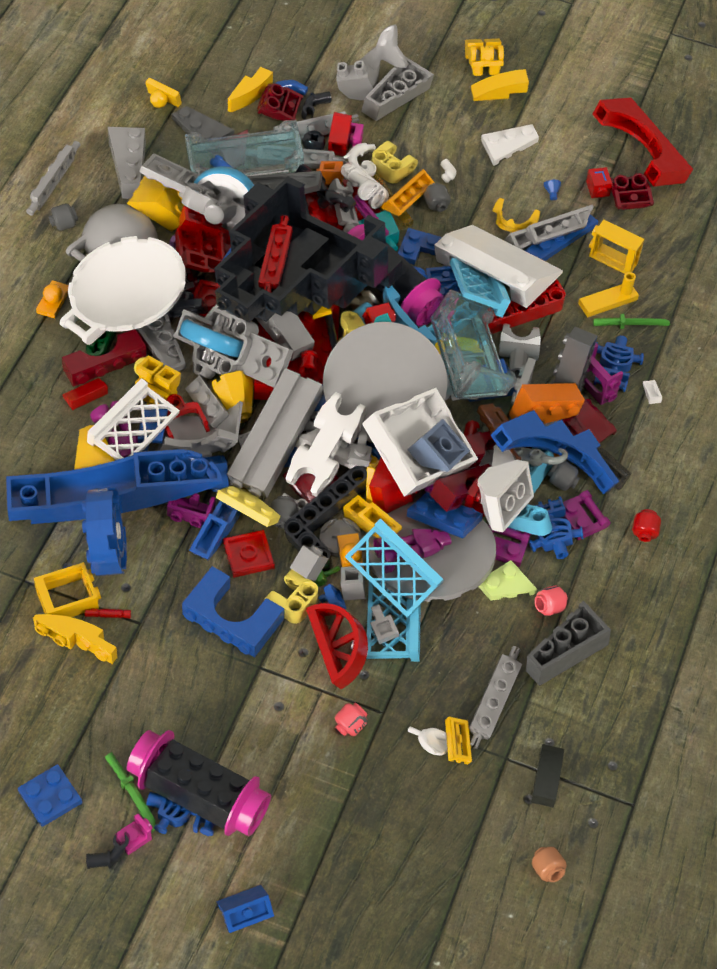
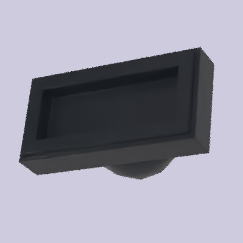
(188, 302)

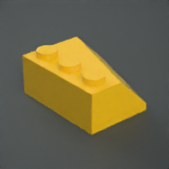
(158, 203)

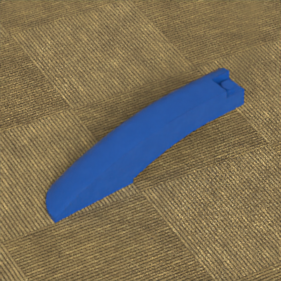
(141, 481)

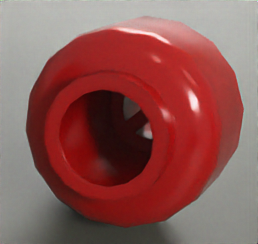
(646, 525)

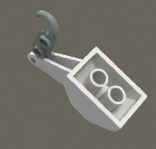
(508, 484)

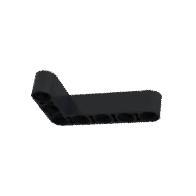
(323, 514)

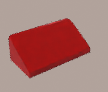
(86, 393)

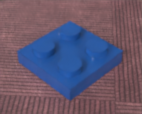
(49, 795)

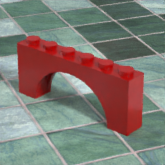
(667, 164)

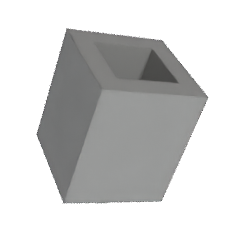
(309, 562)
(352, 583)

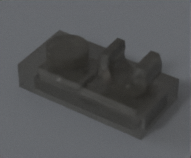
(620, 471)

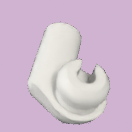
(450, 171)

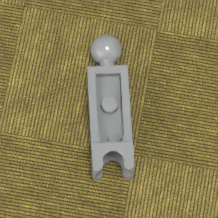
(345, 219)

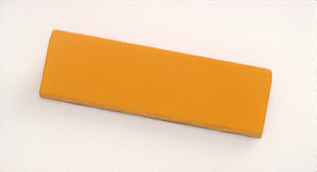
(408, 193)

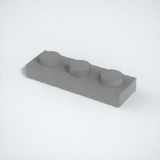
(208, 401)

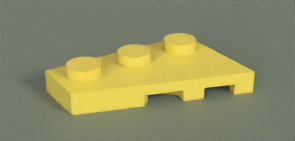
(248, 505)

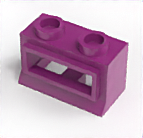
(190, 510)

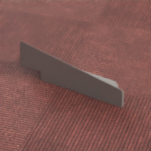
(550, 228)

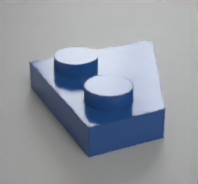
(445, 276)

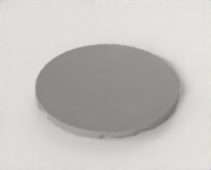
(382, 368)
(461, 565)

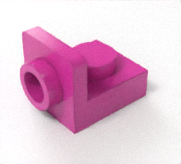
(356, 134)
(139, 833)

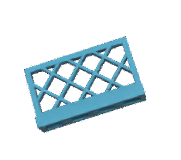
(480, 287)
(408, 554)
(411, 632)

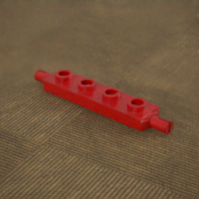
(275, 255)

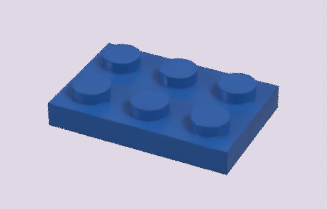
(455, 522)

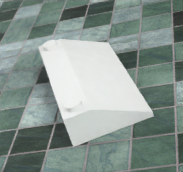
(520, 270)

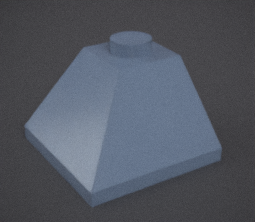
(439, 448)

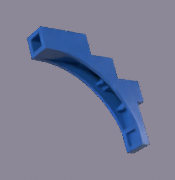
(582, 448)

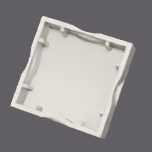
(400, 426)

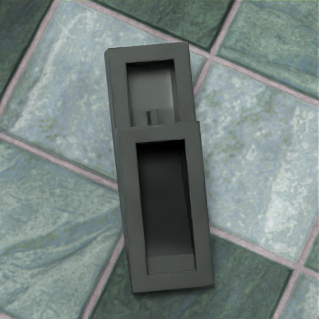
(547, 776)

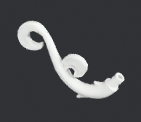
(367, 167)

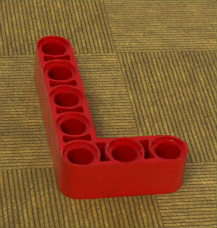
(545, 304)

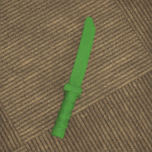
(622, 321)
(127, 783)

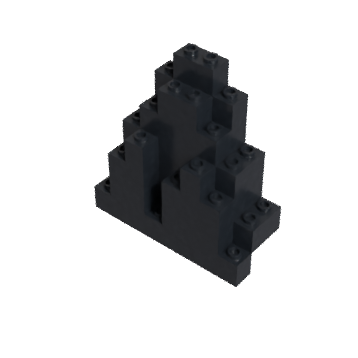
(321, 262)

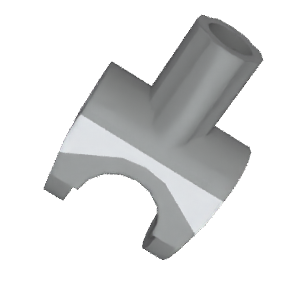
(519, 348)

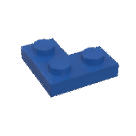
(417, 241)

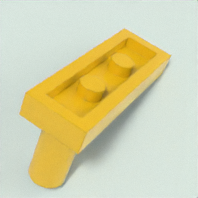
(611, 297)

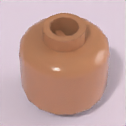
(549, 864)

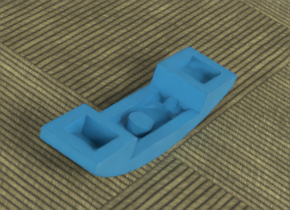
(392, 296)

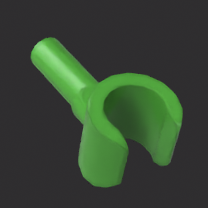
(321, 579)

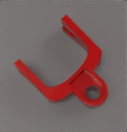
(191, 407)

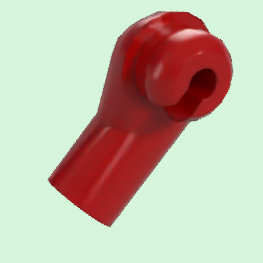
(471, 427)

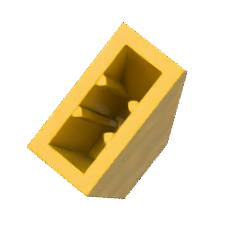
(87, 454)

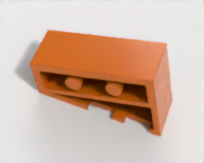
(549, 401)

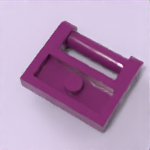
(579, 517)
(509, 550)

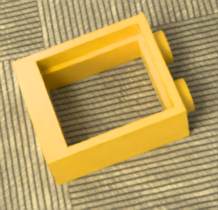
(610, 256)
(62, 577)

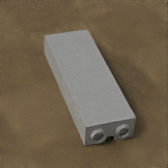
(275, 433)

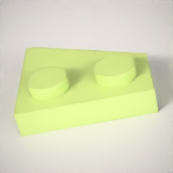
(507, 582)

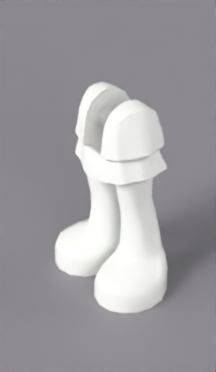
(367, 188)

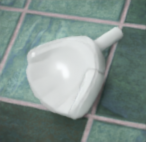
(431, 740)

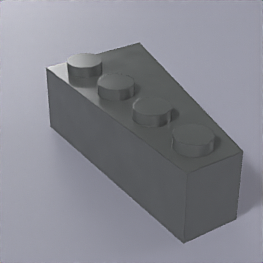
(575, 358)
(568, 644)

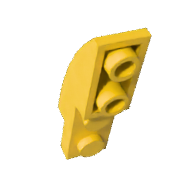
(71, 631)

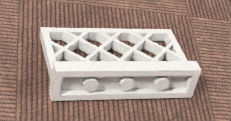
(117, 415)

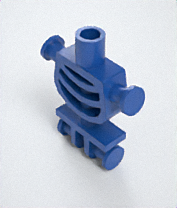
(617, 358)
(561, 530)
(171, 818)

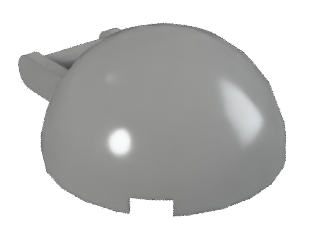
(111, 225)

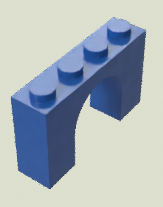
(247, 634)

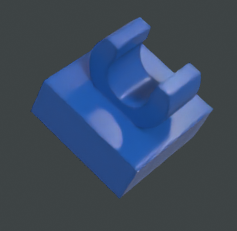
(333, 596)

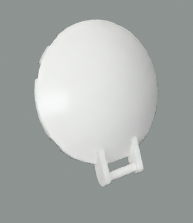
(124, 286)

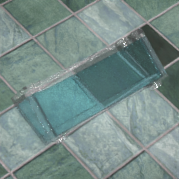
(250, 153)
(469, 348)

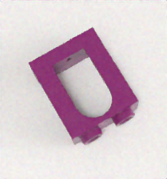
(609, 383)

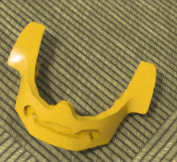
(510, 225)

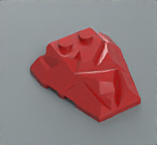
(200, 242)

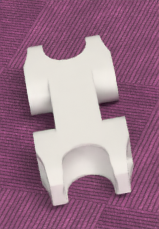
(319, 457)

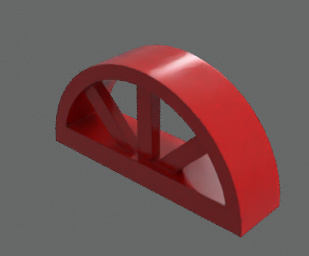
(339, 676)

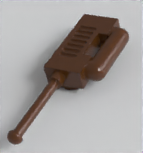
(493, 418)

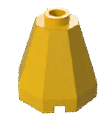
(235, 388)

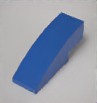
(214, 530)

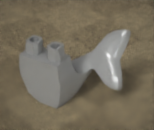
(359, 79)

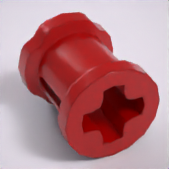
(309, 361)

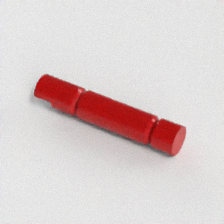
(108, 613)

